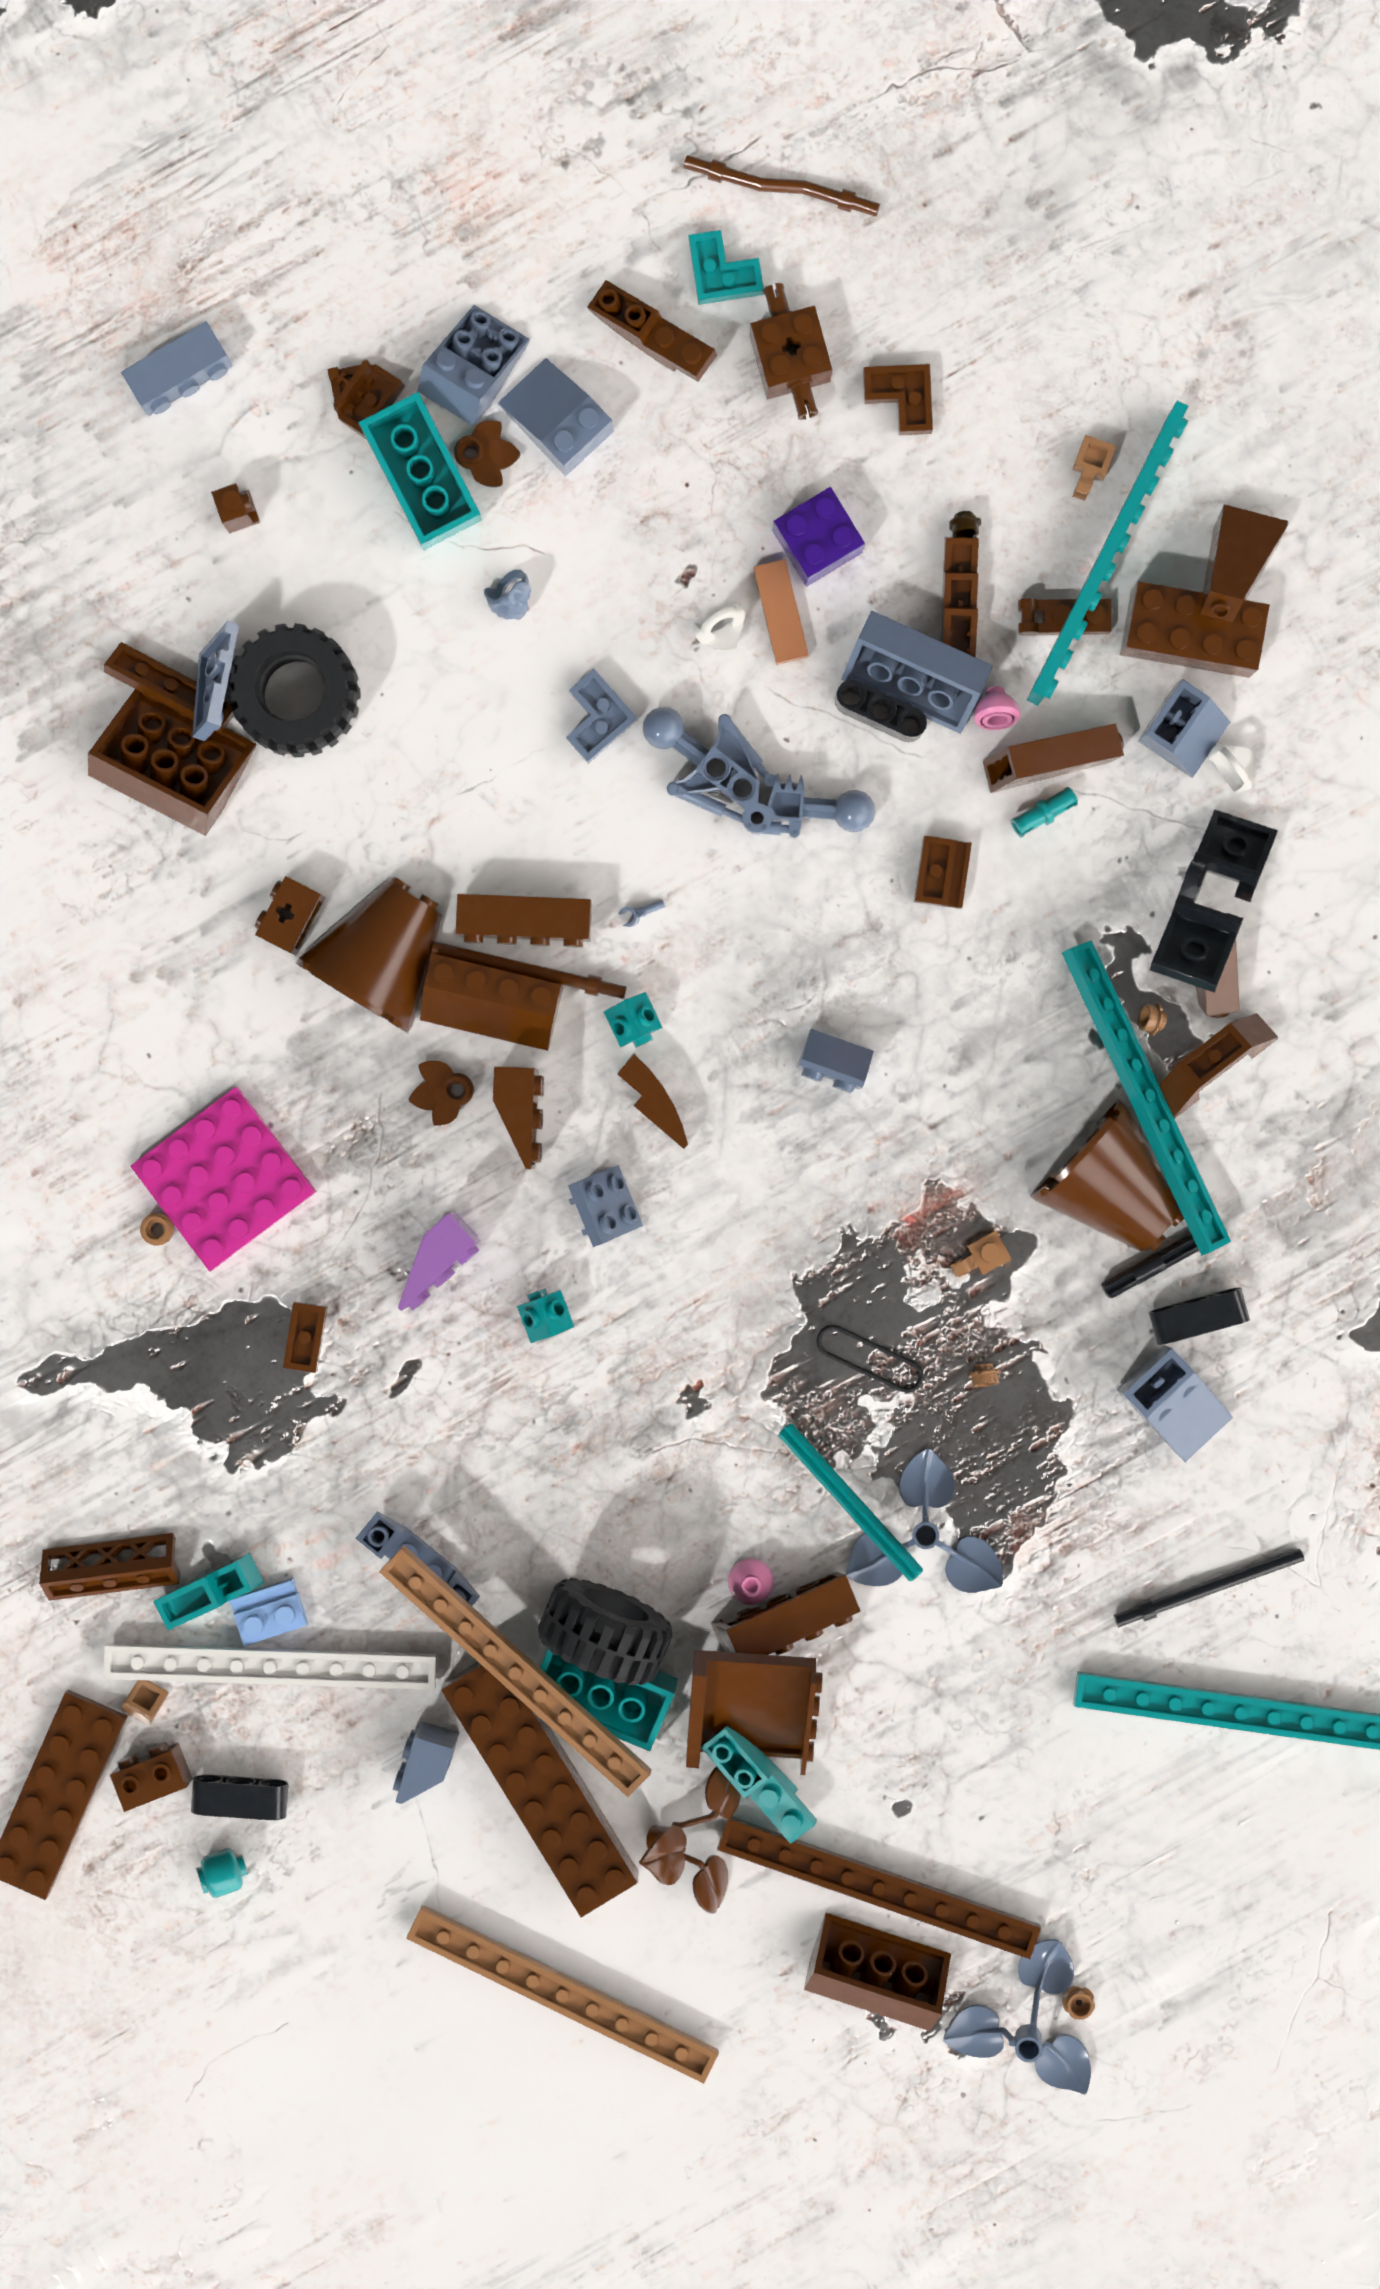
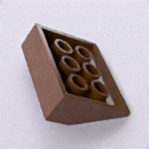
(159, 763)

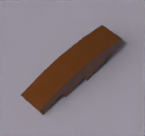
(960, 593)

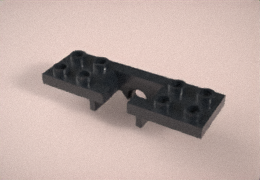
(1199, 937)

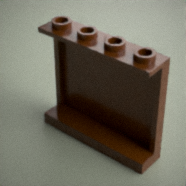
(758, 1697)

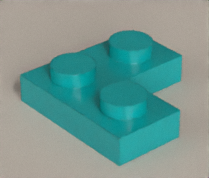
(721, 280)

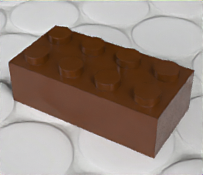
(1168, 628)

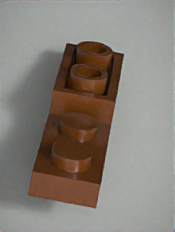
(650, 332)

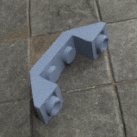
(387, 1536)

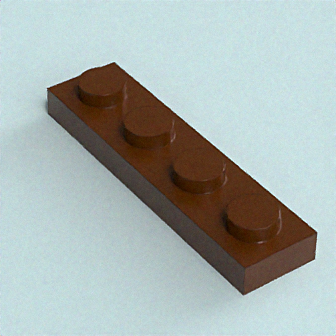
(158, 681)

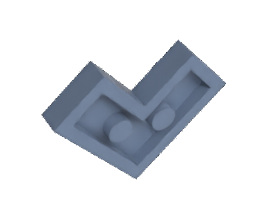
(607, 717)

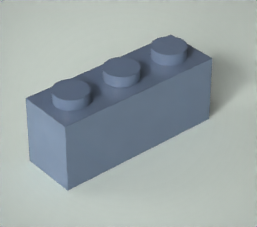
(177, 369)

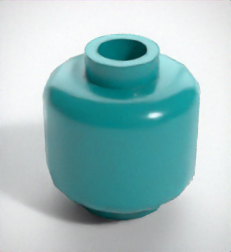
(221, 1873)

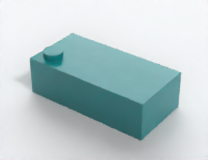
(420, 471)

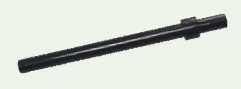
(1149, 1609)

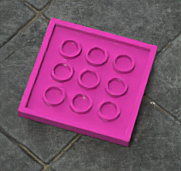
(223, 1179)

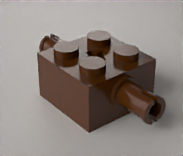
(794, 331)

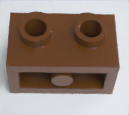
(150, 1776)

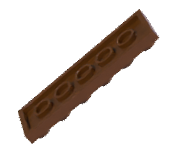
(58, 1793)

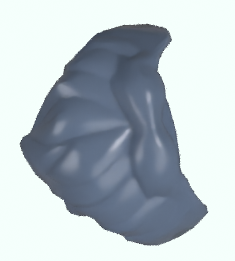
(515, 602)

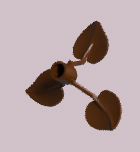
(667, 1846)

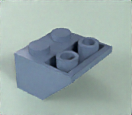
(1185, 728)
(836, 1060)
(429, 1758)

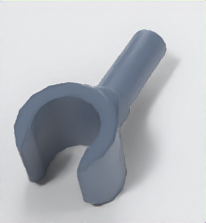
(641, 912)

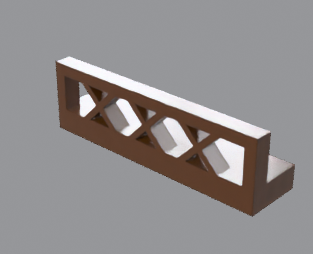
(103, 1578)

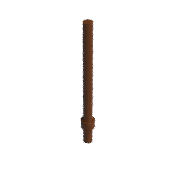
(592, 984)

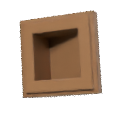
(144, 1701)

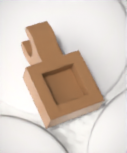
(1092, 462)
(985, 1254)

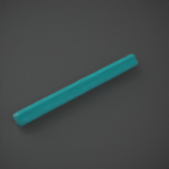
(850, 1502)

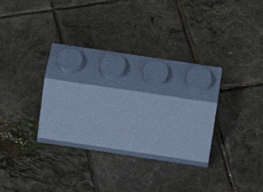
(918, 671)

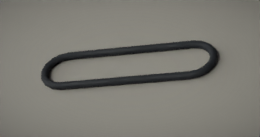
(864, 1371)

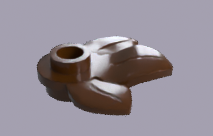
(492, 453)
(437, 1092)

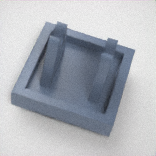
(605, 1206)

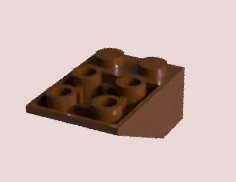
(517, 1101)

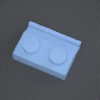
(268, 1612)

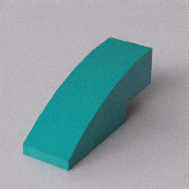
(208, 1591)

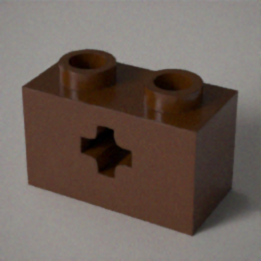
(303, 903)

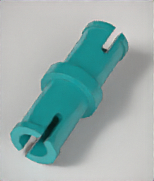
(1044, 812)

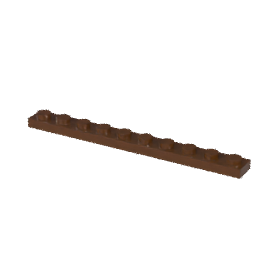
(879, 1887)

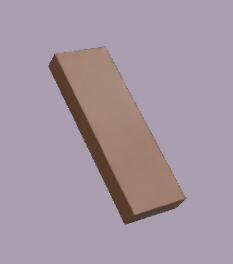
(780, 612)

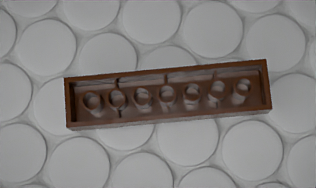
(543, 1789)

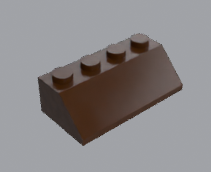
(490, 1002)
(878, 1972)

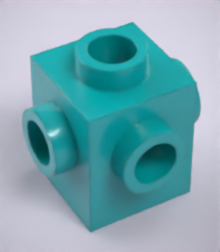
(633, 1020)
(545, 1315)

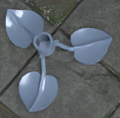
(928, 1483)
(1059, 2064)

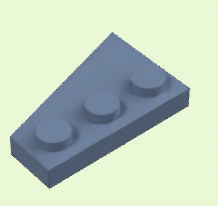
(212, 680)

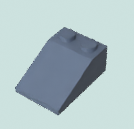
(557, 416)

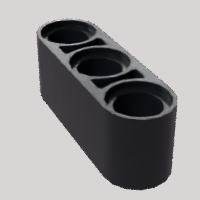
(897, 711)
(1199, 1316)
(239, 1797)

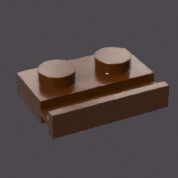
(942, 872)

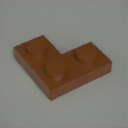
(907, 387)

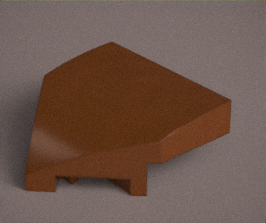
(362, 392)

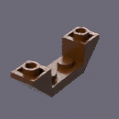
(1213, 1058)

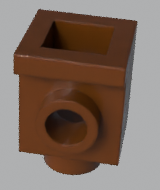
(235, 508)

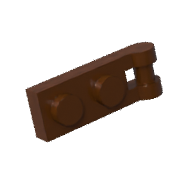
(1055, 614)

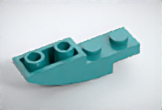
(762, 1780)

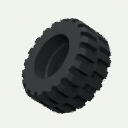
(271, 653)
(605, 1631)

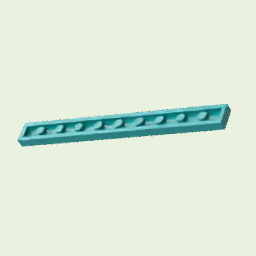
(1115, 542)
(1146, 1097)
(1227, 1710)

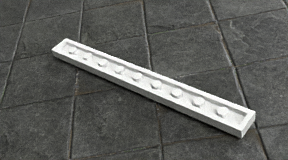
(270, 1666)

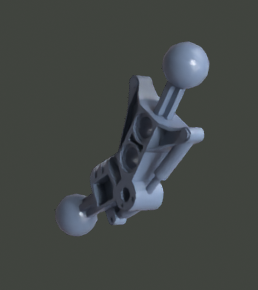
(665, 729)

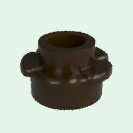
(965, 524)

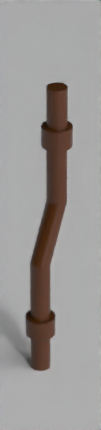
(719, 172)

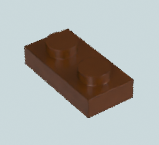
(305, 1337)

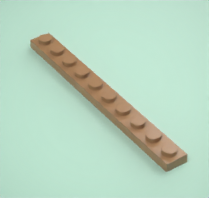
(515, 1671)
(563, 1994)

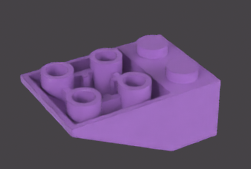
(439, 1251)

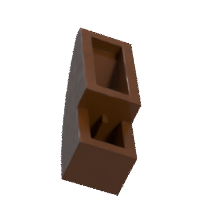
(654, 1100)

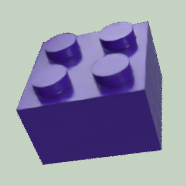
(818, 536)

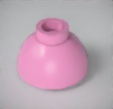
(996, 710)
(750, 1581)

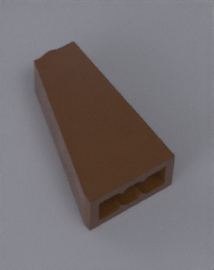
(1237, 557)
(1053, 757)

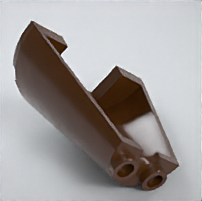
(379, 952)
(1114, 1184)

